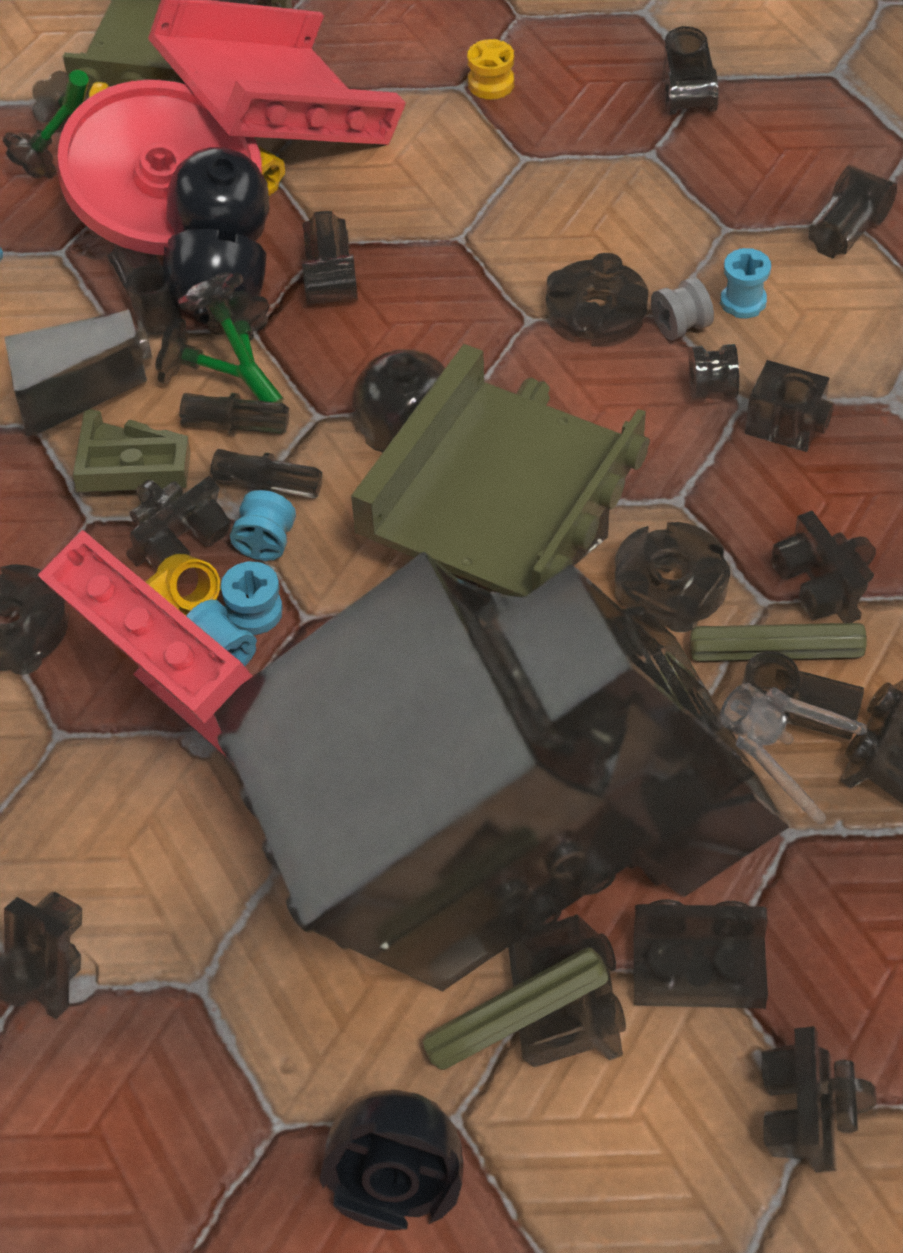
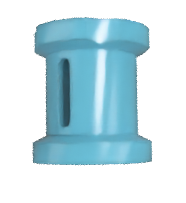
(746, 275)
(212, 619)

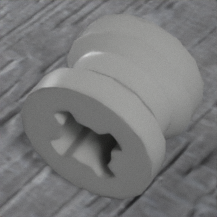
(682, 308)

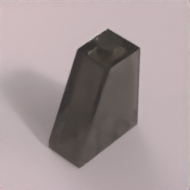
(75, 367)

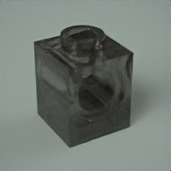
(788, 406)

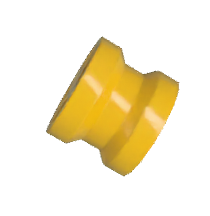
(490, 69)

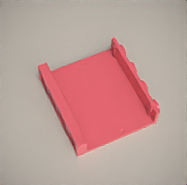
(264, 76)
(172, 652)

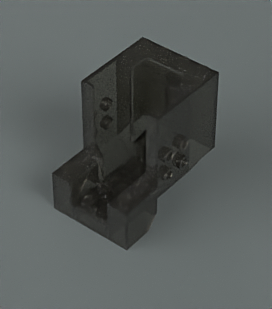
(481, 763)

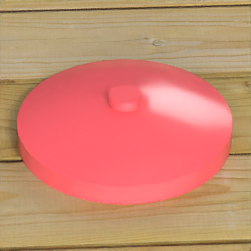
(124, 151)

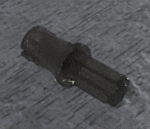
(233, 414)
(265, 474)

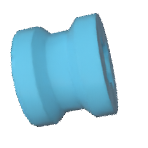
(263, 525)
(262, 607)

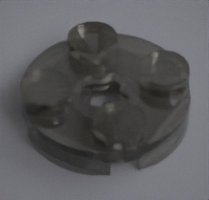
(596, 279)
(672, 602)
(41, 619)

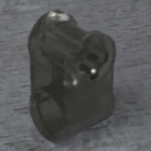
(689, 71)

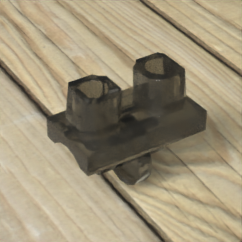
(169, 514)
(832, 562)
(39, 953)
(810, 1127)

